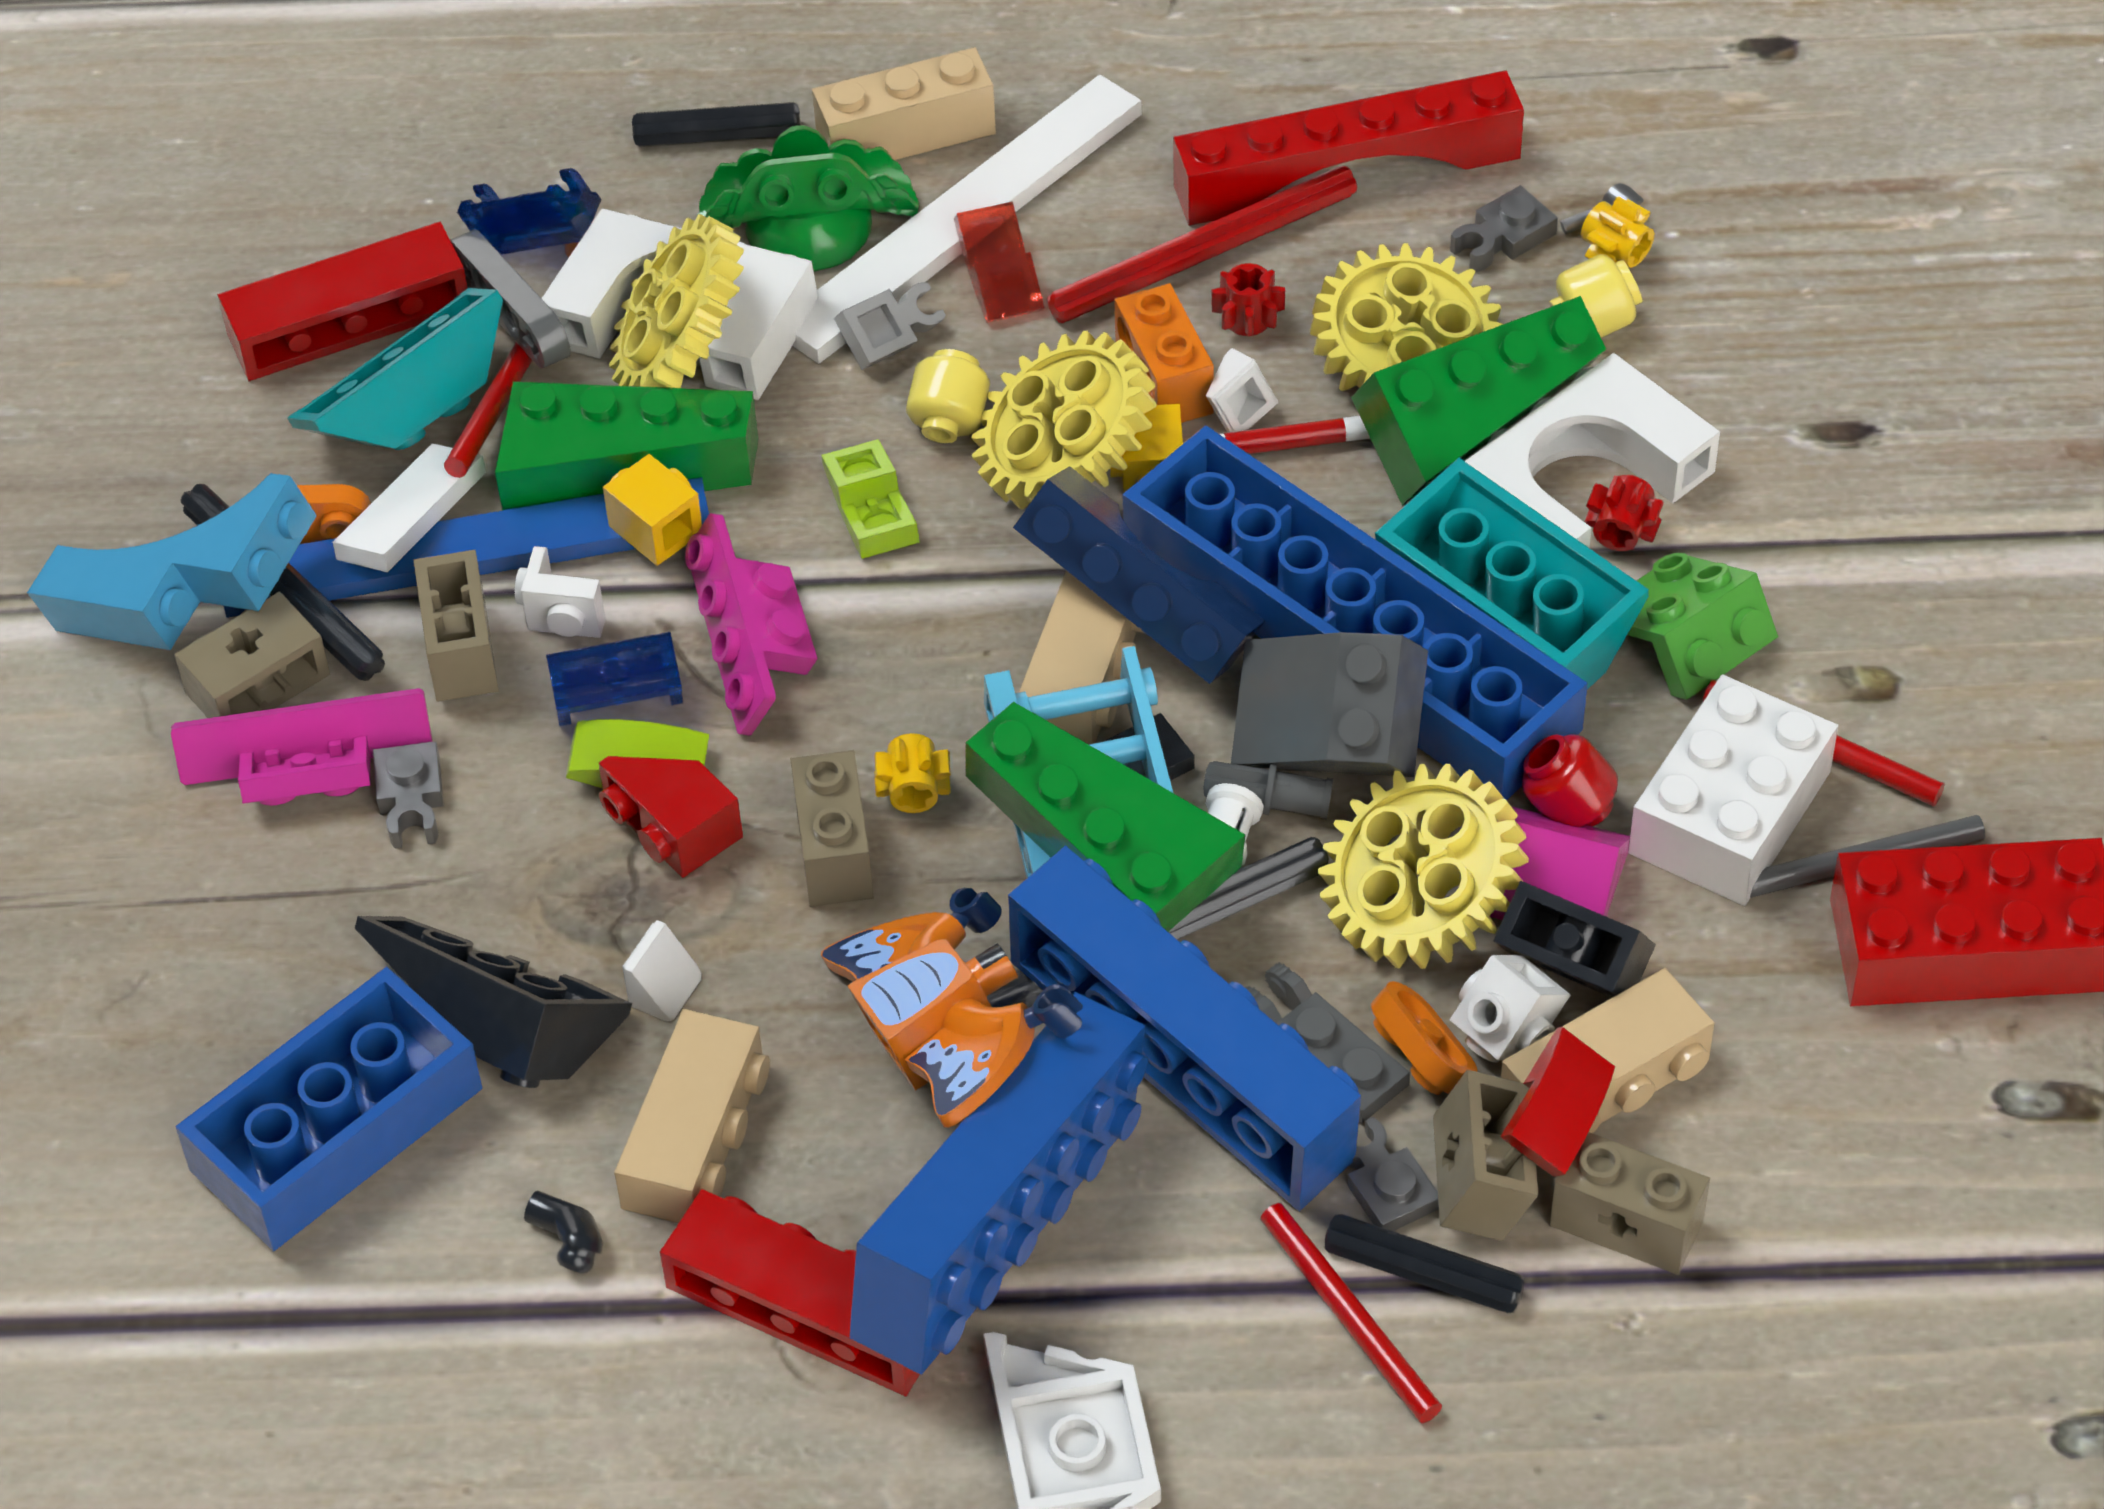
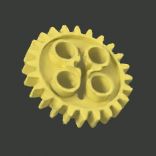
(677, 305)
(1405, 305)
(1062, 412)
(1371, 871)

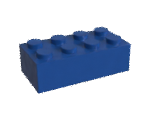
(329, 1108)

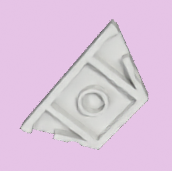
(1071, 1429)

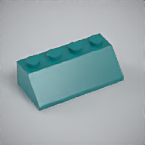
(1517, 569)

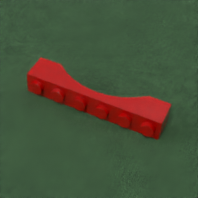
(1456, 122)

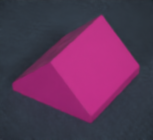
(1570, 861)

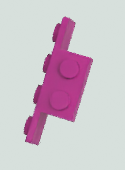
(750, 621)
(300, 746)

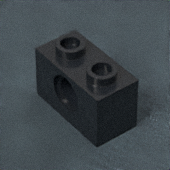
(1573, 941)

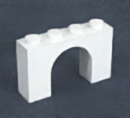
(755, 338)
(1607, 415)

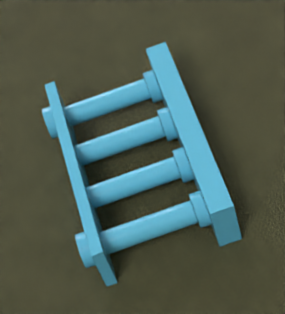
(1135, 689)

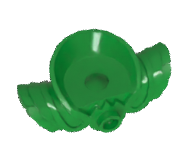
(809, 195)

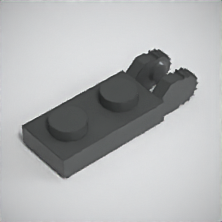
(1334, 1039)

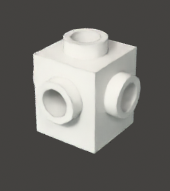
(1507, 1007)

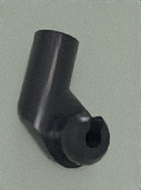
(572, 1224)

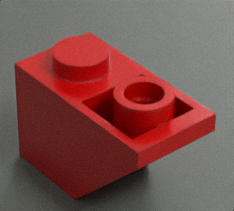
(673, 807)

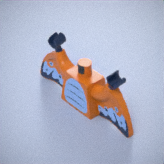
(935, 1007)

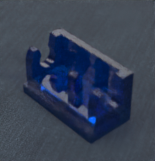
(532, 218)
(614, 674)

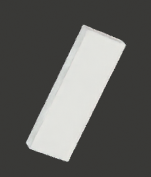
(405, 511)

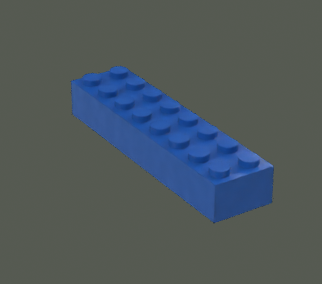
(1317, 573)

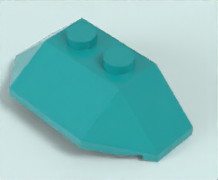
(413, 379)

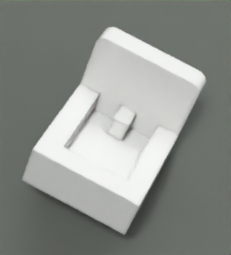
(558, 602)

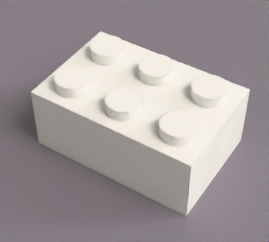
(1732, 789)

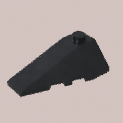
(511, 1017)

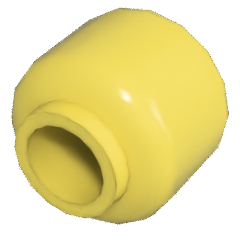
(1606, 291)
(948, 395)

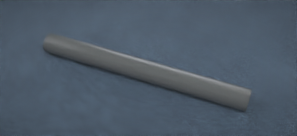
(1823, 865)

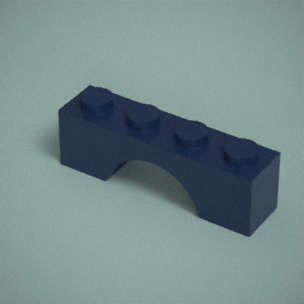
(1091, 541)

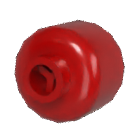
(1569, 780)

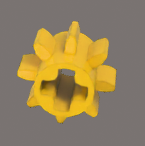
(1618, 231)
(912, 773)

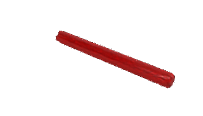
(1201, 244)

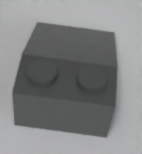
(1331, 703)

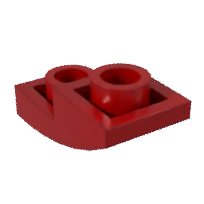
(1560, 1103)

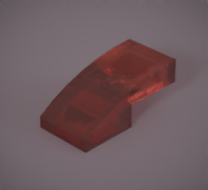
(998, 262)

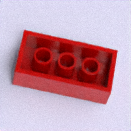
(1971, 921)

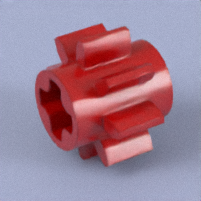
(1248, 299)
(1623, 512)

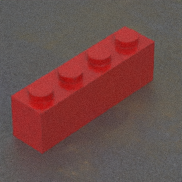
(342, 300)
(774, 1282)

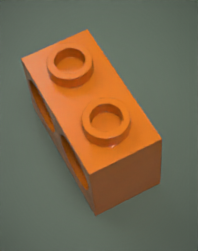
(1167, 343)

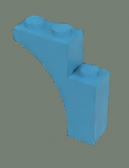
(154, 588)

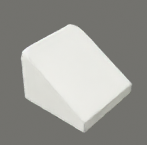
(1240, 392)
(660, 974)

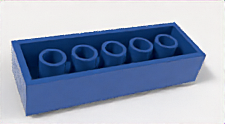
(1203, 1036)
(996, 1188)

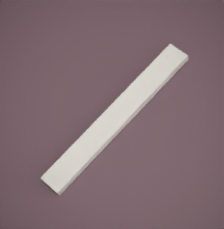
(930, 237)

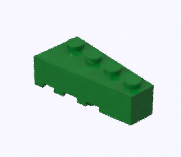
(1464, 393)
(578, 436)
(1104, 812)

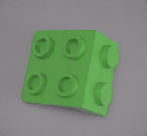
(1701, 620)

